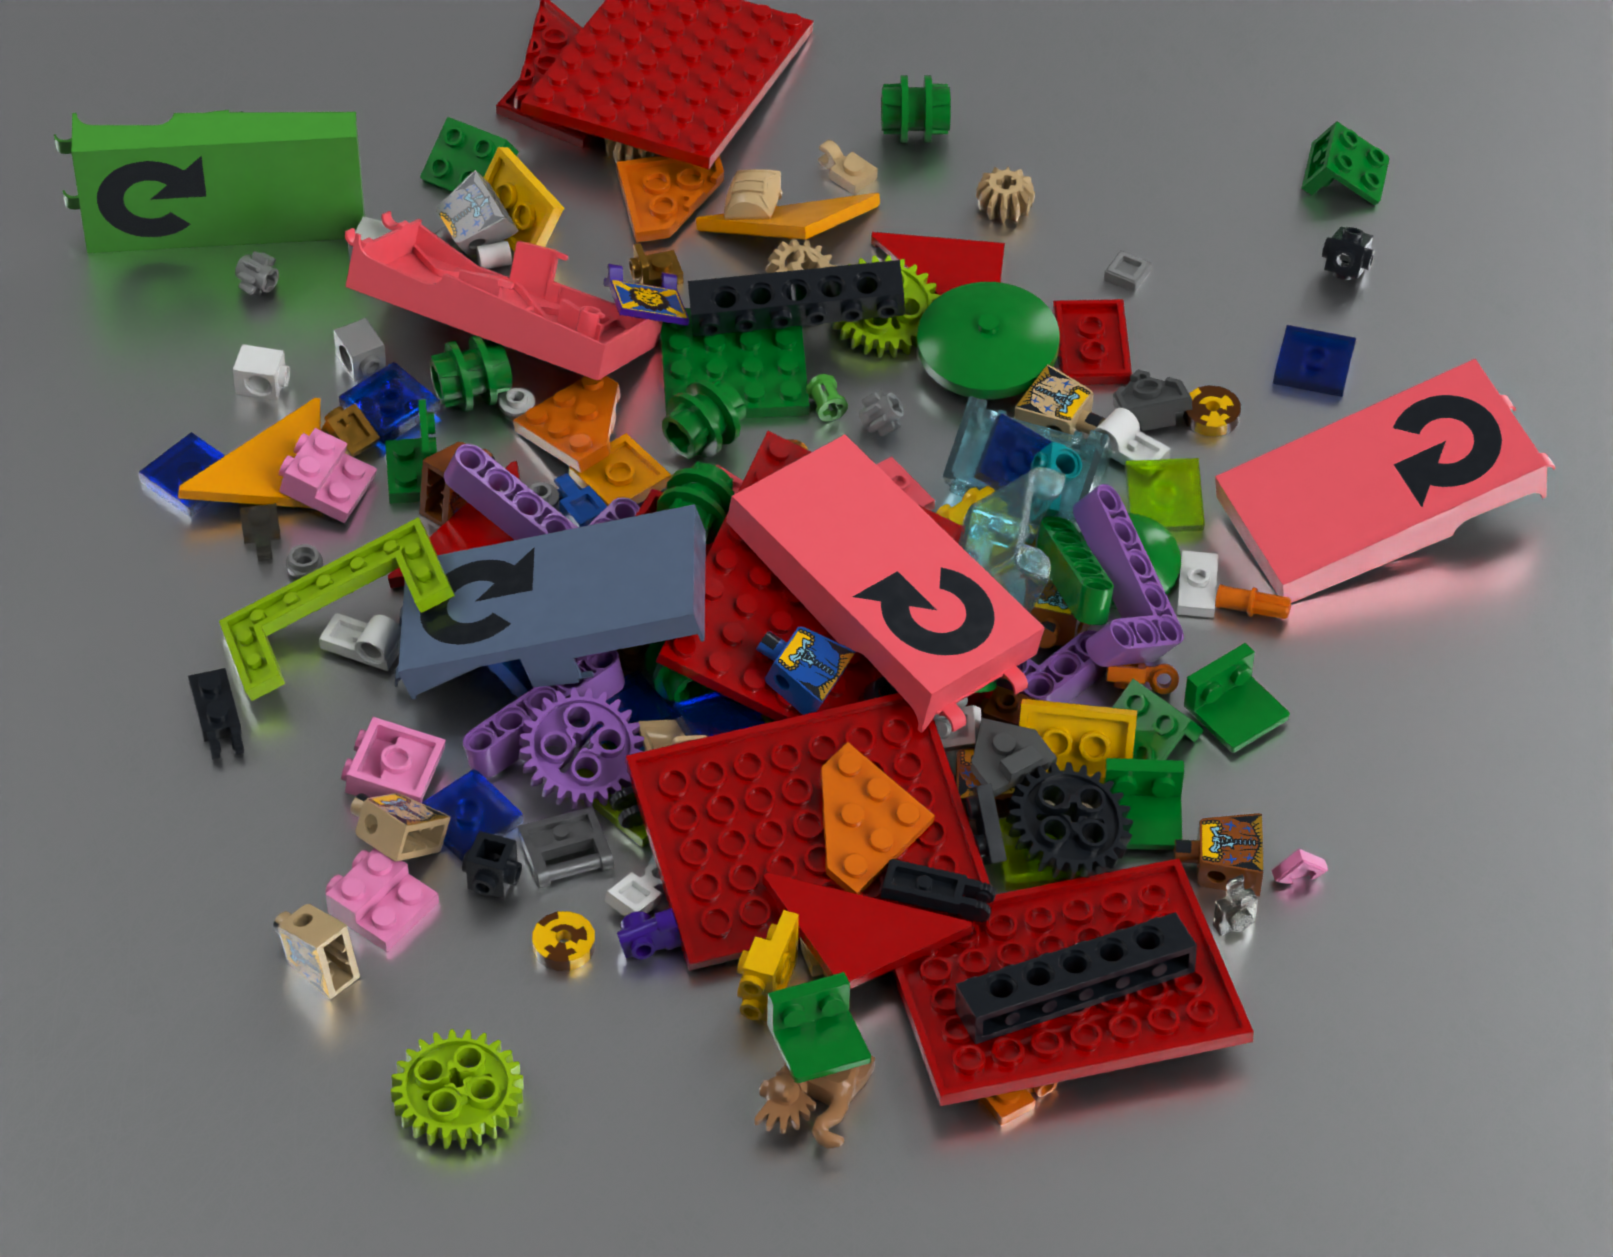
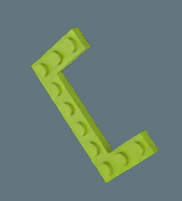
(401, 548)

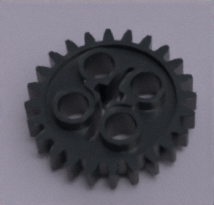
(1069, 821)

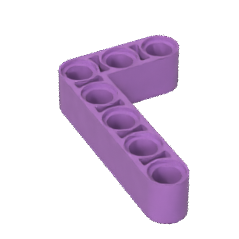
(510, 501)
(1147, 619)
(1062, 674)
(495, 741)

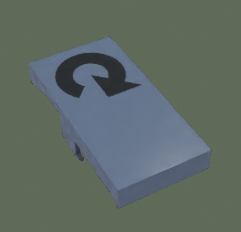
(559, 600)

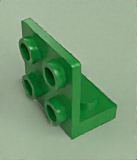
(460, 152)
(1349, 160)
(406, 460)
(1232, 701)
(1157, 723)
(1154, 797)
(816, 1028)

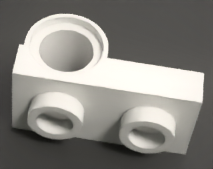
(1127, 439)
(369, 643)

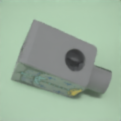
(474, 216)

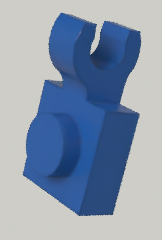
(578, 505)

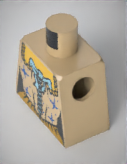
(1058, 404)
(399, 825)
(318, 948)

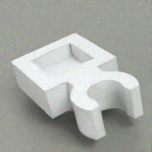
(636, 893)

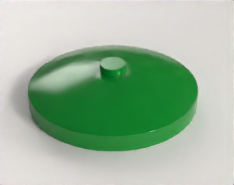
(987, 339)

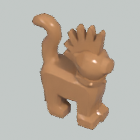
(790, 1100)

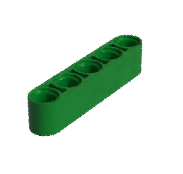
(1075, 571)

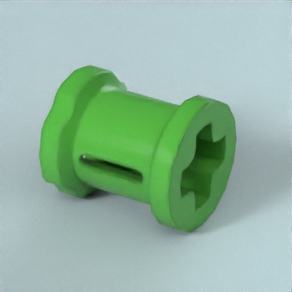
(826, 397)

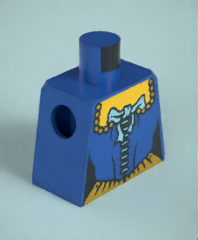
(804, 667)

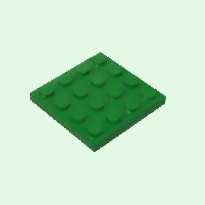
(761, 365)

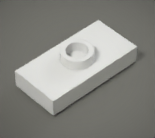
(1197, 584)

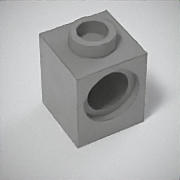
(359, 349)

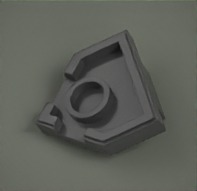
(1153, 400)
(1007, 754)

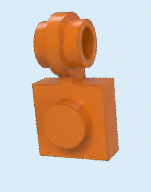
(1123, 675)
(1014, 1104)

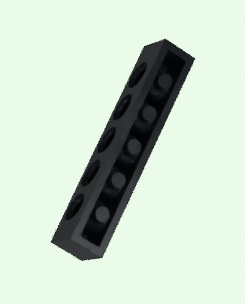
(796, 298)
(1075, 977)

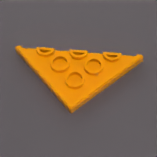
(794, 220)
(252, 469)

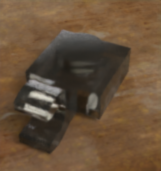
(260, 527)
(1237, 909)

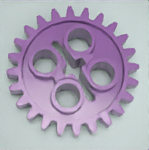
(552, 728)

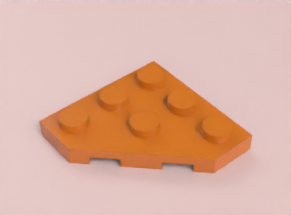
(664, 193)
(574, 422)
(865, 819)

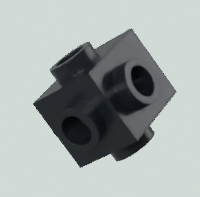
(1355, 245)
(492, 865)

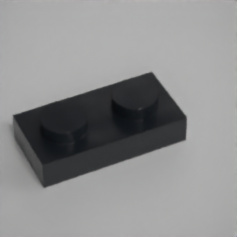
(982, 808)

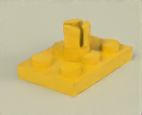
(524, 198)
(1081, 732)

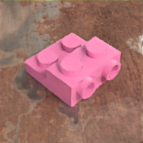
(325, 475)
(392, 761)
(379, 898)

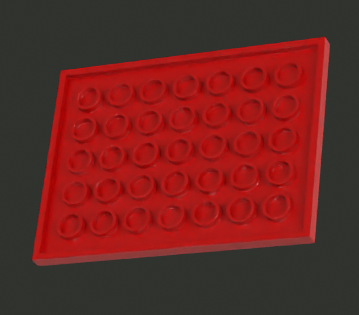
(668, 73)
(749, 600)
(753, 806)
(1137, 1029)

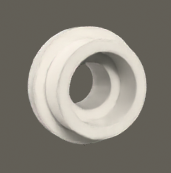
(516, 402)

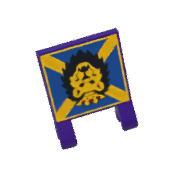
(646, 300)

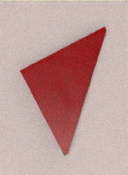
(550, 36)
(945, 259)
(463, 531)
(861, 932)

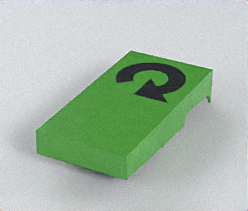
(216, 180)

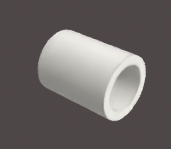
(494, 255)

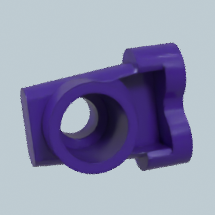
(644, 935)

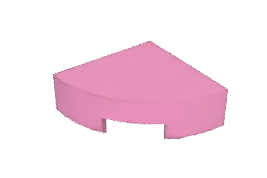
(1298, 866)

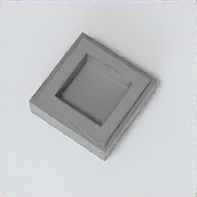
(1127, 271)

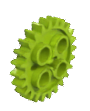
(898, 331)
(457, 1089)

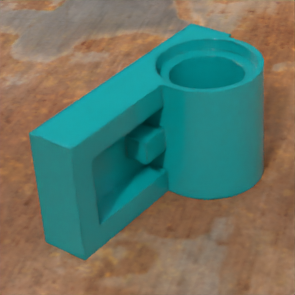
(1063, 457)

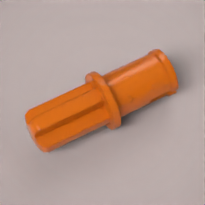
(1253, 602)

